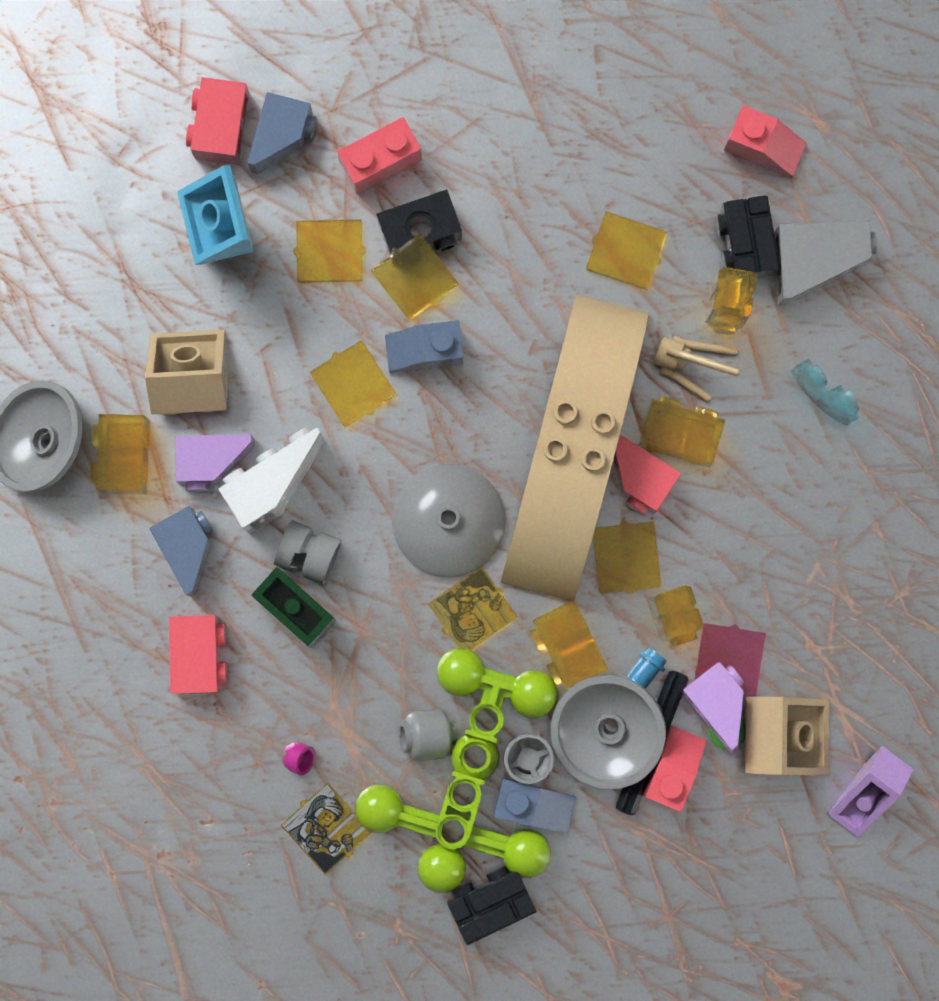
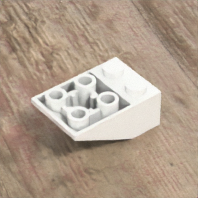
(268, 487)

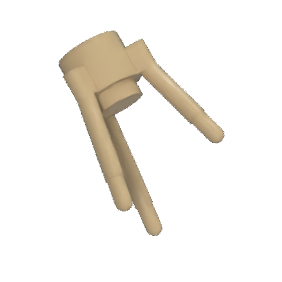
(676, 352)

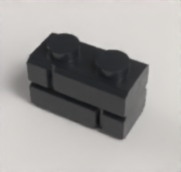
(748, 236)
(490, 905)

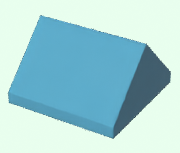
(215, 217)

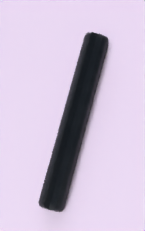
(668, 702)

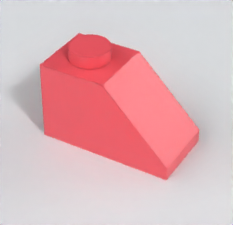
(765, 142)
(642, 477)
(676, 769)

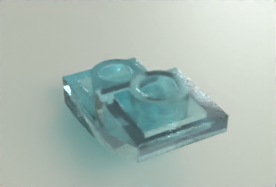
(835, 403)

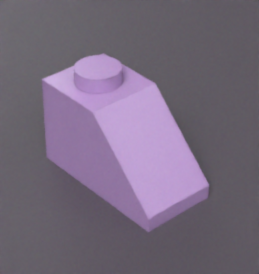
(208, 458)
(719, 702)
(871, 791)

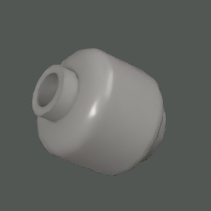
(427, 735)

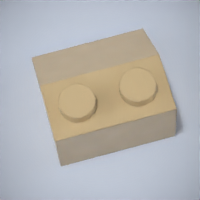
(187, 372)
(786, 736)

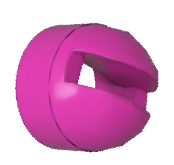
(299, 758)

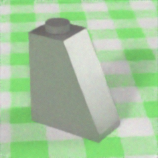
(820, 254)

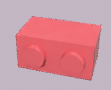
(218, 120)
(380, 155)
(196, 654)

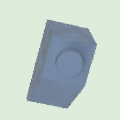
(280, 131)
(424, 347)
(185, 546)
(534, 806)

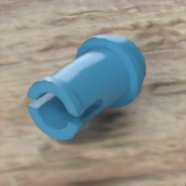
(647, 667)

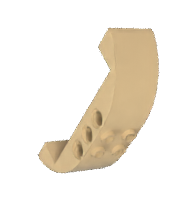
(575, 447)

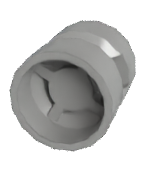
(307, 552)
(528, 758)

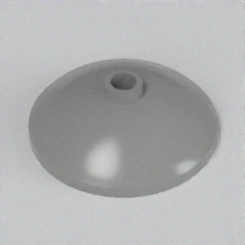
(38, 436)
(455, 547)
(603, 756)

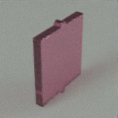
(732, 647)

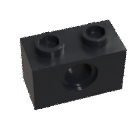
(433, 210)

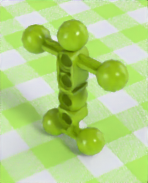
(442, 865)

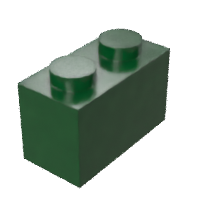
(293, 607)

